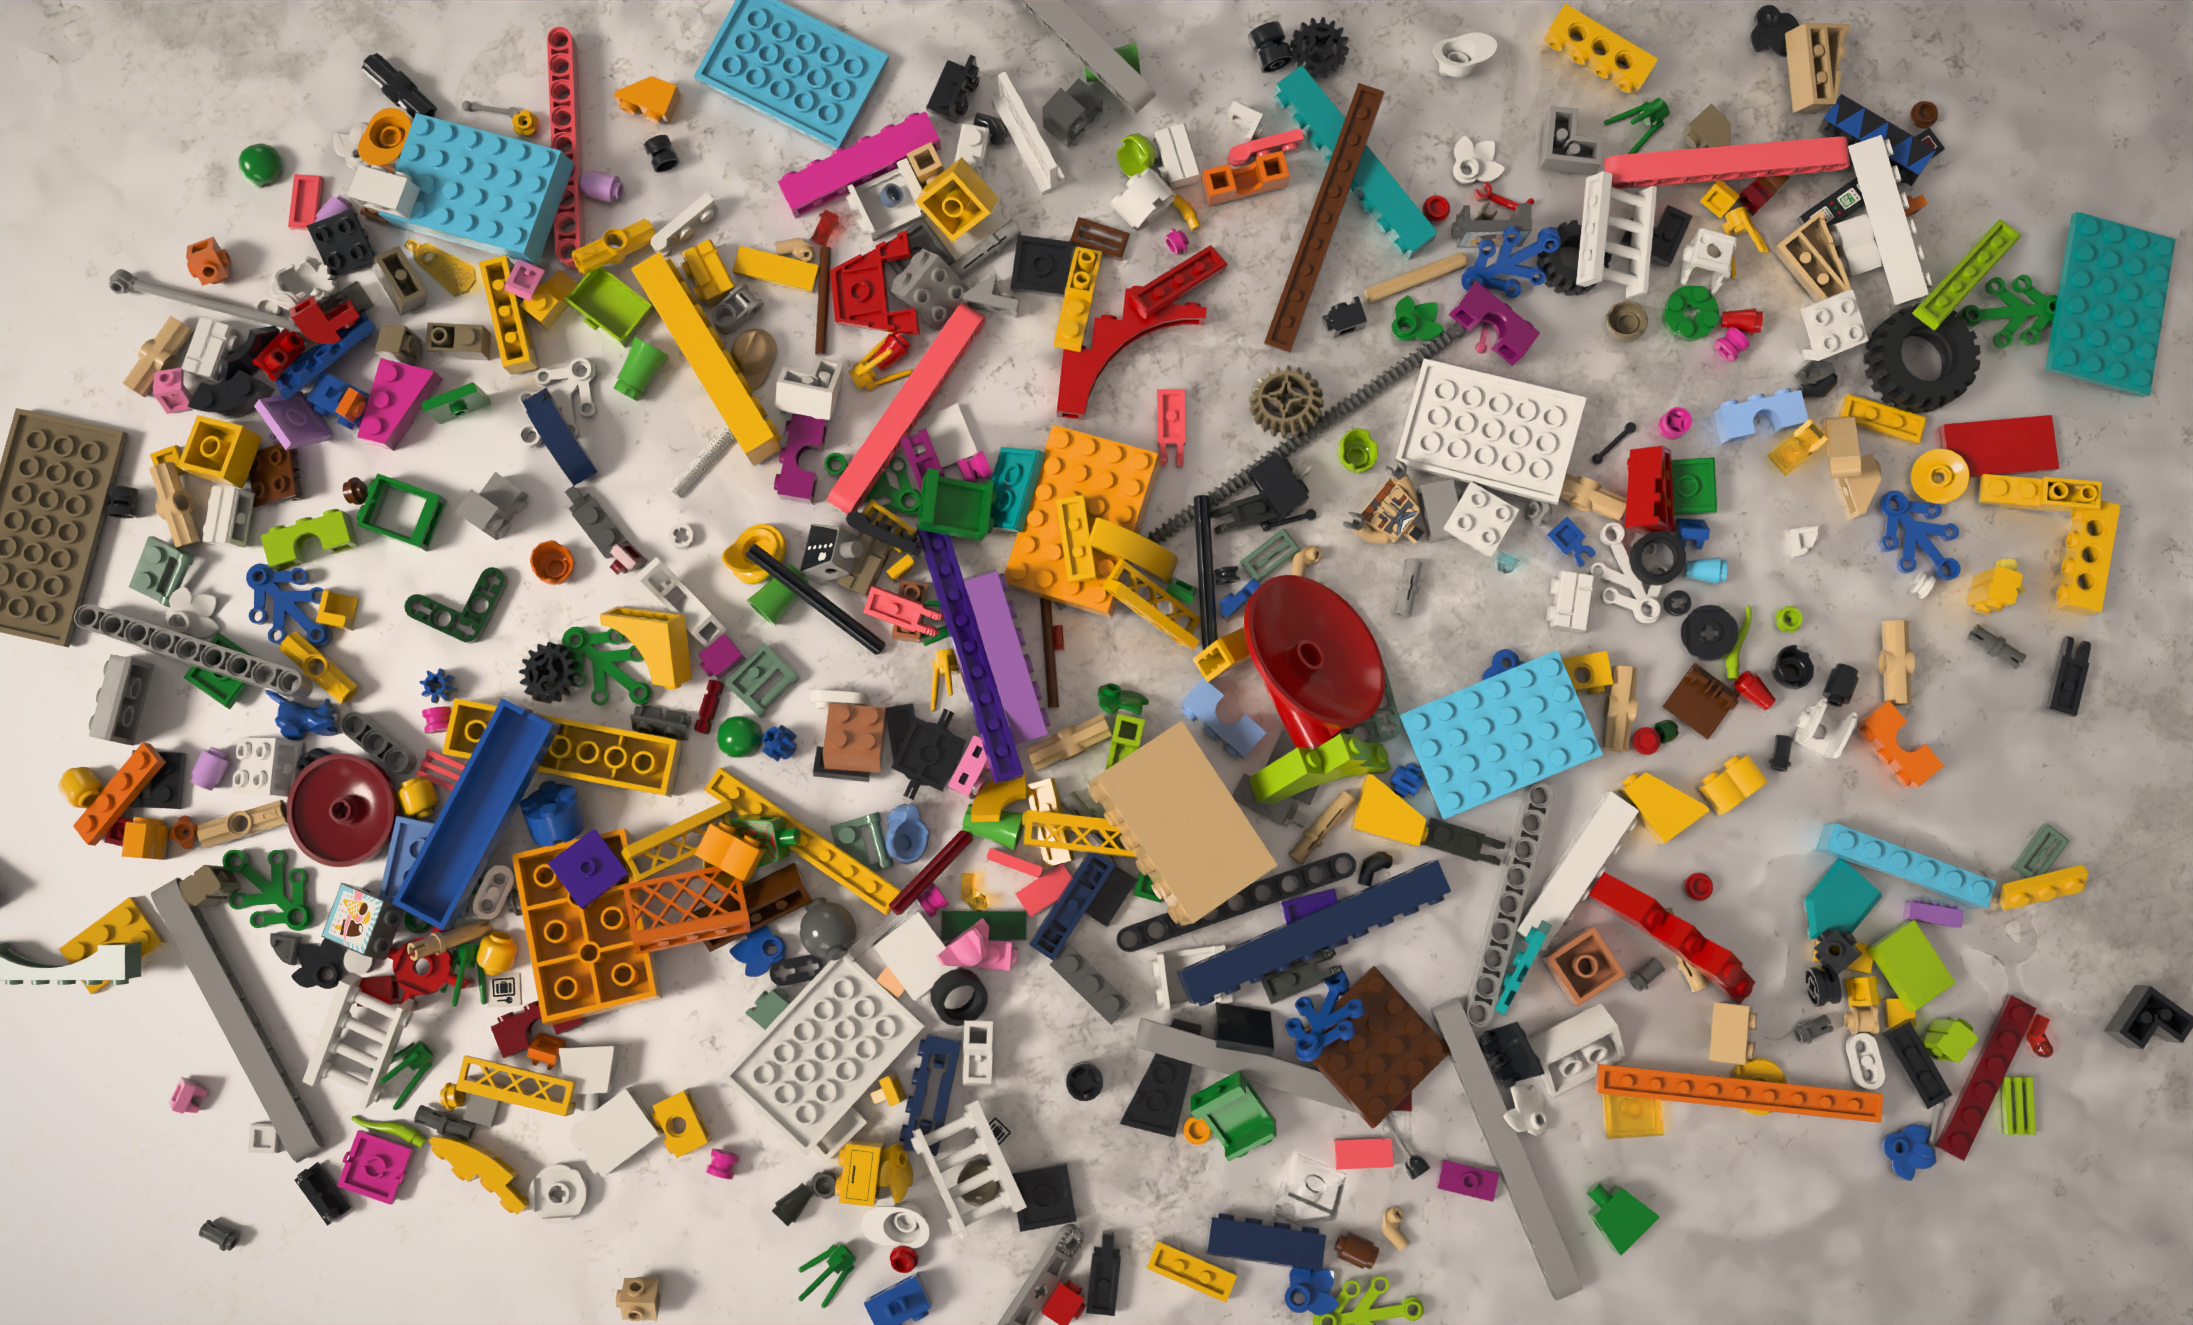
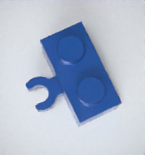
(327, 395)
(899, 1302)

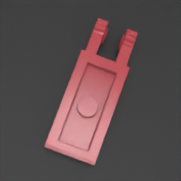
(1284, 141)
(1171, 423)
(901, 610)

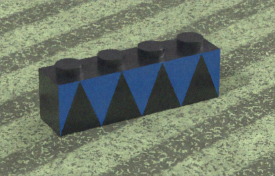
(1860, 124)

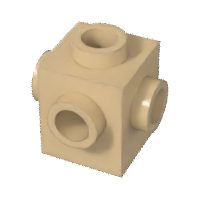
(639, 1299)

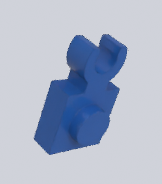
(1567, 538)
(1232, 602)

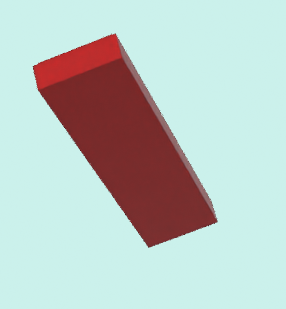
(1177, 282)

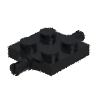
(928, 754)

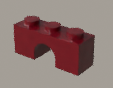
(514, 1032)

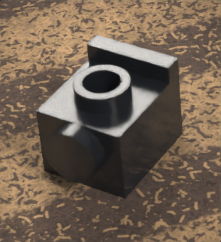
(1345, 318)

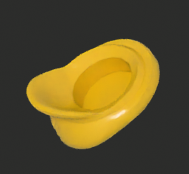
(742, 567)

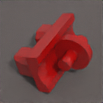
(280, 353)

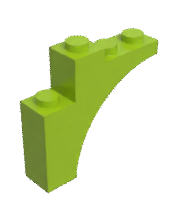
(1309, 767)

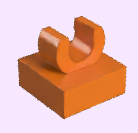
(545, 1049)

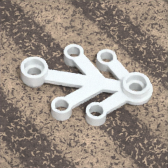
(563, 395)
(1628, 578)

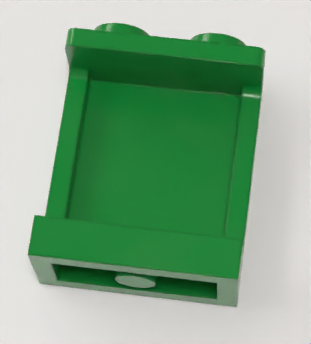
(955, 506)
(1235, 1115)

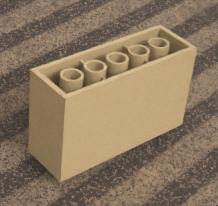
(1181, 825)

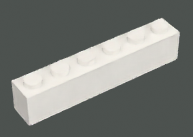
(1888, 219)
(1578, 867)

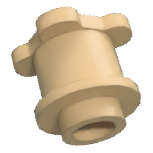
(1862, 1020)

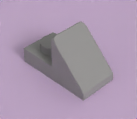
(983, 298)

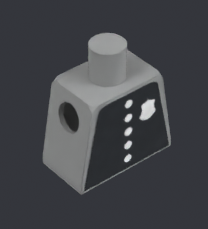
(829, 553)

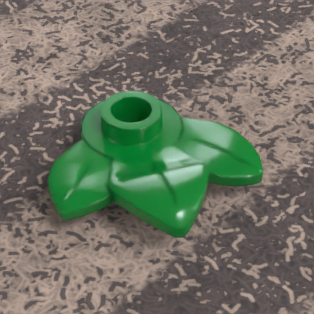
(1418, 318)
(1113, 698)

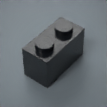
(1279, 486)

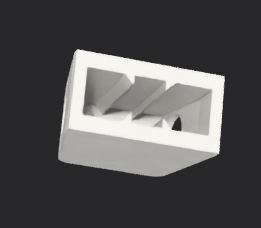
(591, 1069)

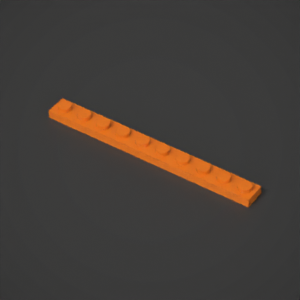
(1739, 1093)

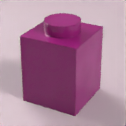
(720, 657)

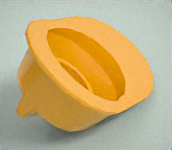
(384, 137)

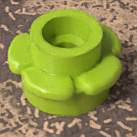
(1795, 616)

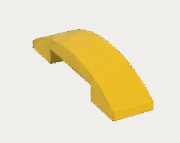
(1133, 549)

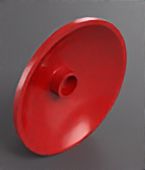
(1313, 658)

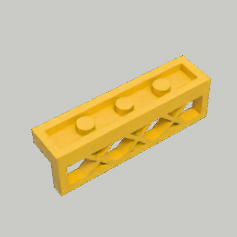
(1149, 609)
(1074, 823)
(668, 835)
(517, 1095)

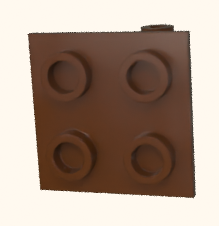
(274, 476)
(1701, 701)

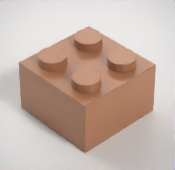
(854, 738)
(1583, 966)

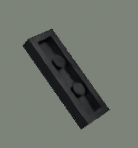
(1916, 1064)

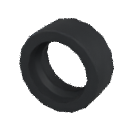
(1673, 544)
(951, 981)

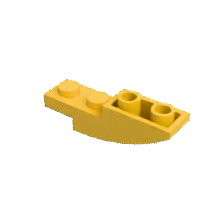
(1078, 299)
(2040, 494)
(473, 1161)

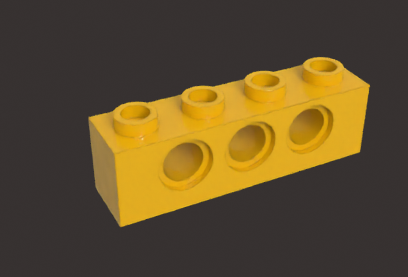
(1597, 36)
(507, 317)
(2095, 572)

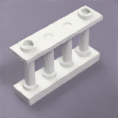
(1594, 232)
(331, 1043)
(996, 1171)

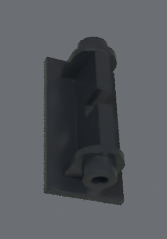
(322, 1193)

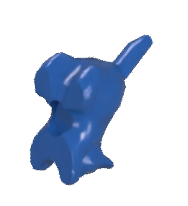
(297, 718)

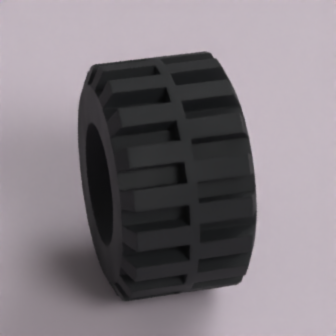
(1556, 271)

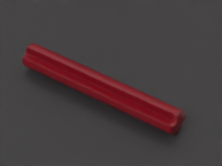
(930, 872)

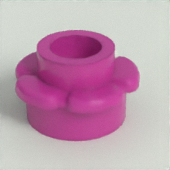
(1176, 241)

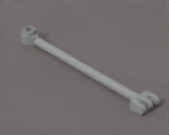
(123, 282)

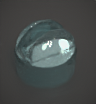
(1506, 562)

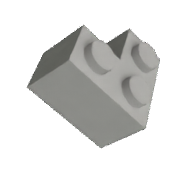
(1564, 149)
(493, 506)

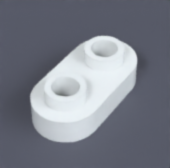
(824, 697)
(494, 891)
(1865, 1060)

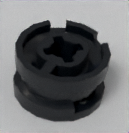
(1823, 986)

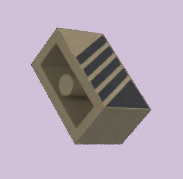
(399, 280)

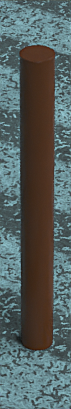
(823, 300)
(1049, 653)

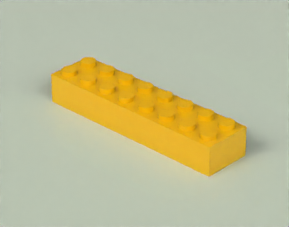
(703, 351)
(581, 751)

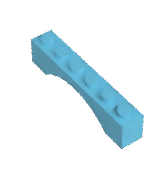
(1906, 864)

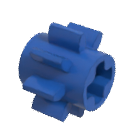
(438, 693)
(779, 743)
(1406, 780)

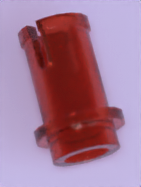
(825, 227)

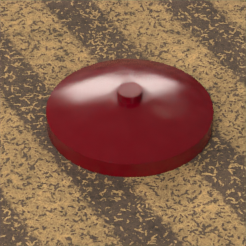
(342, 810)

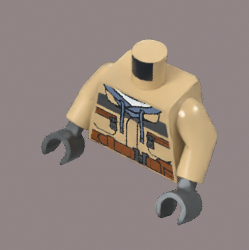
(1389, 511)

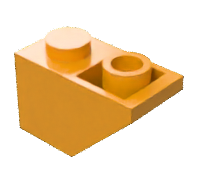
(650, 98)

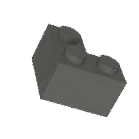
(1071, 112)

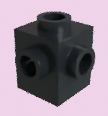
(1837, 960)

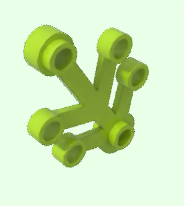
(1362, 1314)

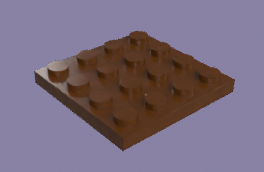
(1386, 1055)

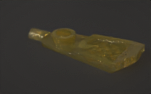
(440, 264)

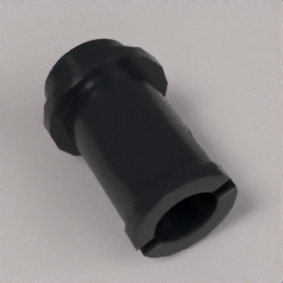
(1781, 753)

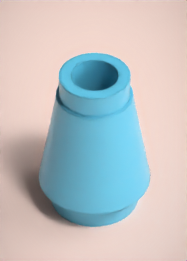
(1708, 570)

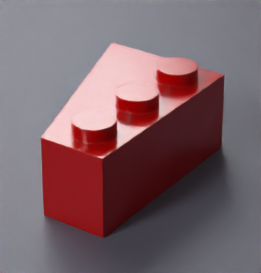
(1650, 491)

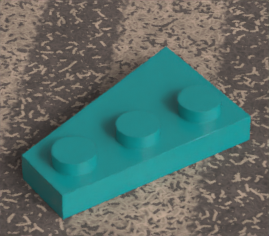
(1523, 962)

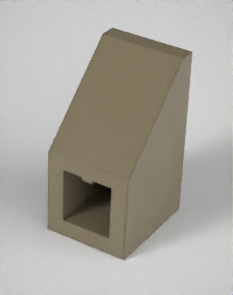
(1708, 130)
(459, 340)
(398, 344)

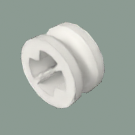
(1301, 469)
(689, 533)
(1922, 585)

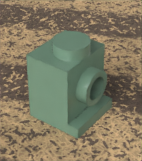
(769, 1006)

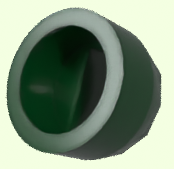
(1667, 730)

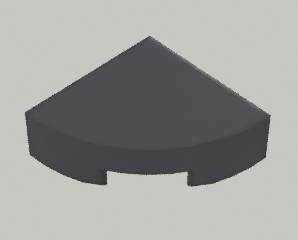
(1814, 371)
(285, 947)

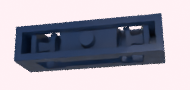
(1071, 904)
(940, 1047)

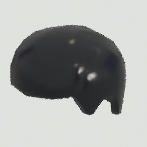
(1792, 668)

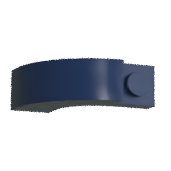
(559, 437)

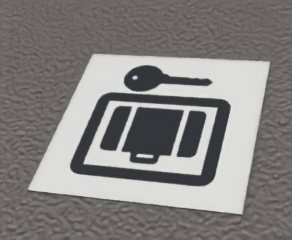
(504, 990)
(1001, 1129)

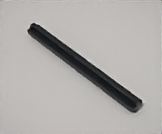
(1205, 570)
(815, 599)

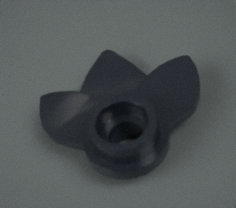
(1771, 33)
(315, 962)

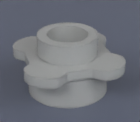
(1538, 513)

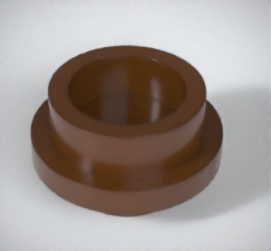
(1924, 114)
(355, 491)

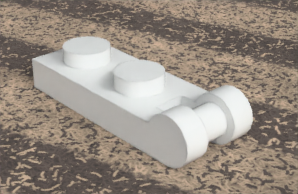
(683, 225)

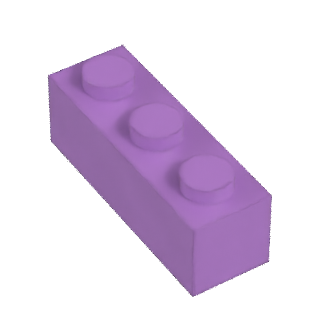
(1933, 913)

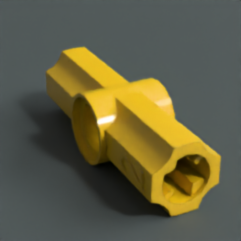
(601, 253)
(330, 679)

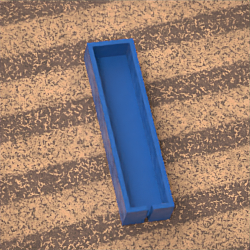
(476, 814)

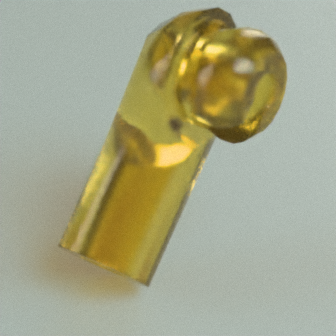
(971, 895)

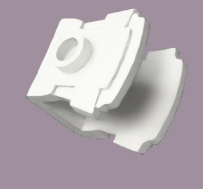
(1697, 256)
(1836, 731)

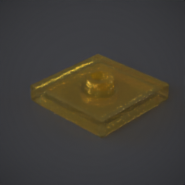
(1631, 1117)

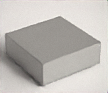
(481, 1110)

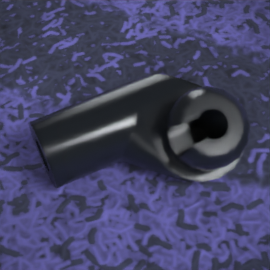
(1819, 389)

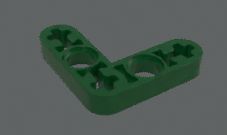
(468, 615)

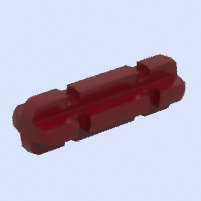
(709, 706)

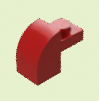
(323, 326)

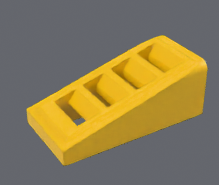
(872, 506)

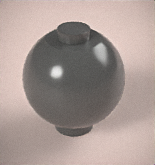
(827, 929)

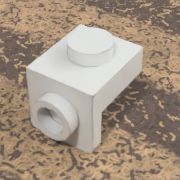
(1247, 117)

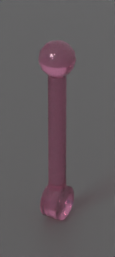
(1481, 347)

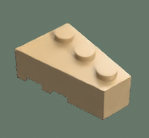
(1814, 65)
(1813, 259)

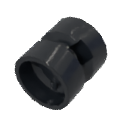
(1269, 44)
(1084, 1081)

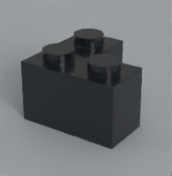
(2146, 1013)

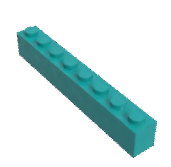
(1372, 183)

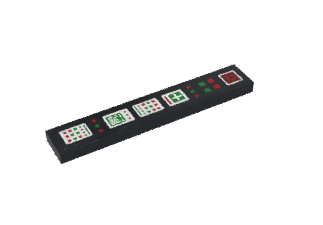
(1850, 198)

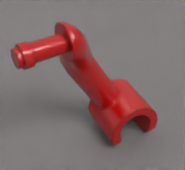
(1507, 203)

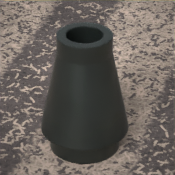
(791, 1205)

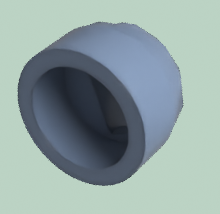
(889, 191)

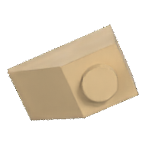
(1859, 491)

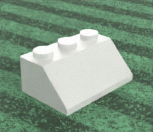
(1575, 1048)

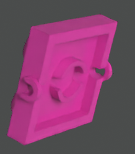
(375, 1167)

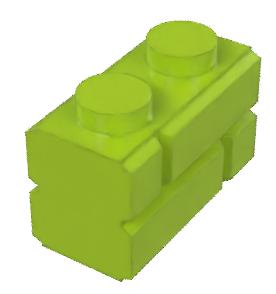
(1948, 1039)

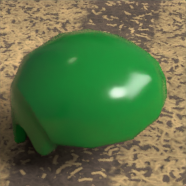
(259, 164)
(739, 737)

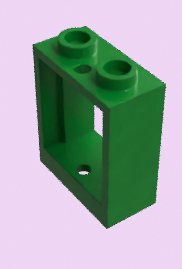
(426, 523)

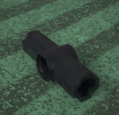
(397, 86)

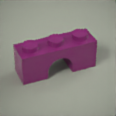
(1512, 331)
(803, 434)

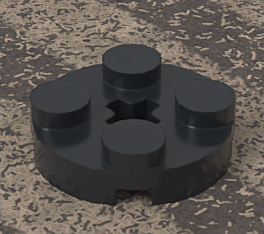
(1698, 645)

